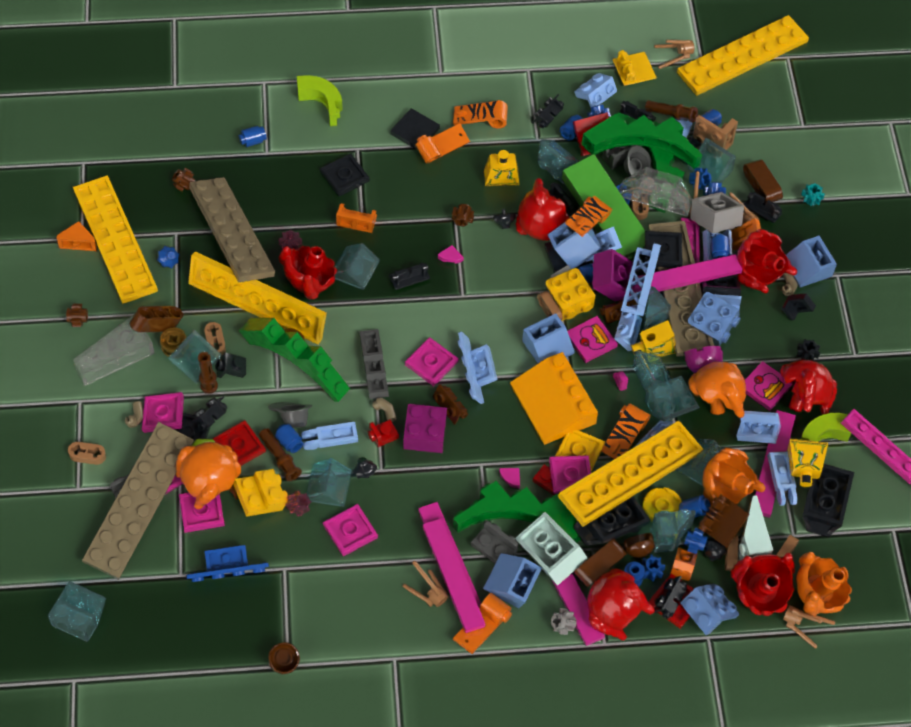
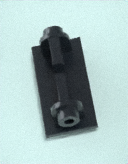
(632, 111)
(543, 116)
(557, 191)
(769, 211)
(410, 276)
(203, 416)
(673, 590)

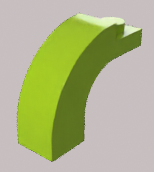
(323, 91)
(826, 427)

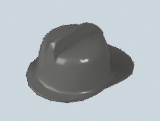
(636, 160)
(292, 413)

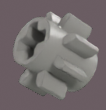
(563, 621)

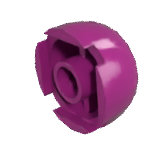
(697, 359)

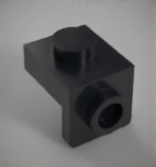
(797, 304)
(231, 365)

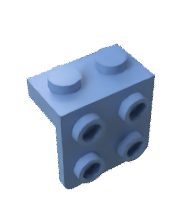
(714, 318)
(709, 607)

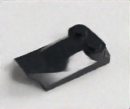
(827, 500)
(615, 523)

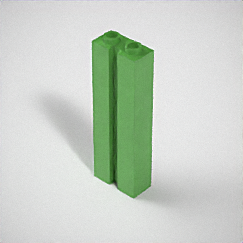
(590, 179)

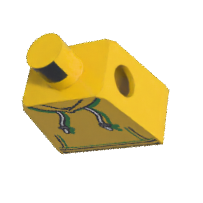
(501, 169)
(656, 340)
(806, 459)

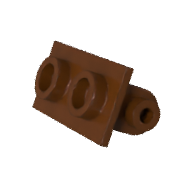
(613, 311)
(446, 398)

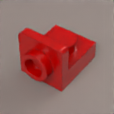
(382, 433)

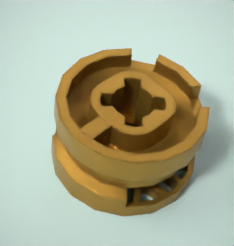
(171, 339)

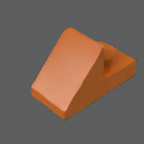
(741, 233)
(684, 564)

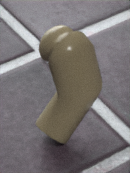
(790, 286)
(381, 403)
(135, 419)

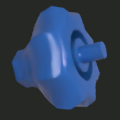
(168, 257)

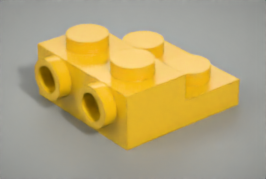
(261, 493)

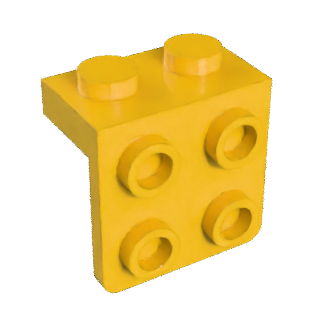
(571, 293)

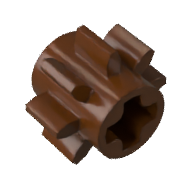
(182, 179)
(462, 215)
(77, 315)

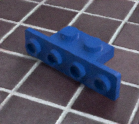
(226, 561)

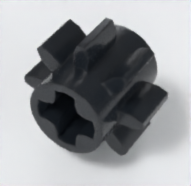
(808, 350)

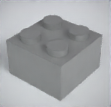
(717, 212)

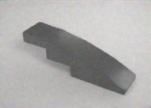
(374, 364)

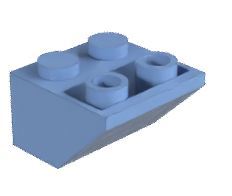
(573, 247)
(811, 261)
(547, 338)
(512, 579)

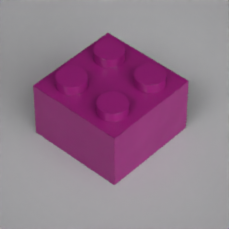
(611, 274)
(425, 428)

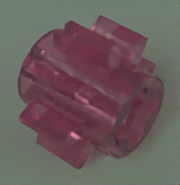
(290, 239)
(298, 503)

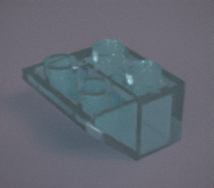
(554, 158)
(670, 399)
(671, 528)
(77, 611)

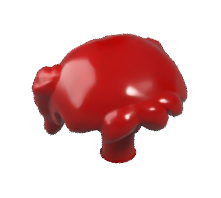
(540, 213)
(762, 260)
(308, 269)
(811, 387)
(764, 582)
(615, 603)

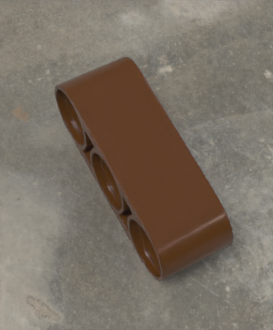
(762, 181)
(155, 318)
(600, 562)

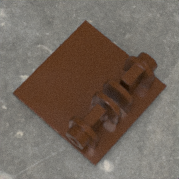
(723, 520)

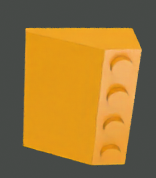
(554, 399)

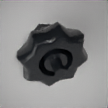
(504, 219)
(364, 468)
(714, 550)

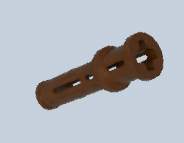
(678, 111)
(207, 376)
(284, 460)

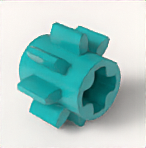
(813, 194)

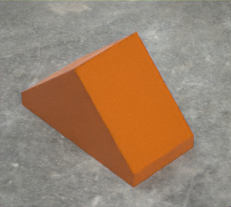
(76, 238)

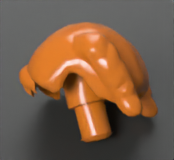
(720, 386)
(207, 470)
(730, 476)
(822, 585)

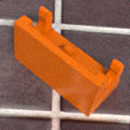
(355, 219)

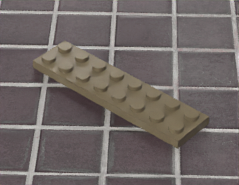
(231, 230)
(684, 298)
(136, 502)

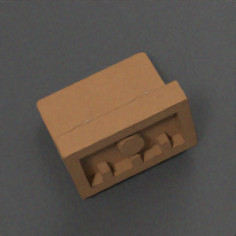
(722, 136)

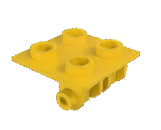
(633, 68)

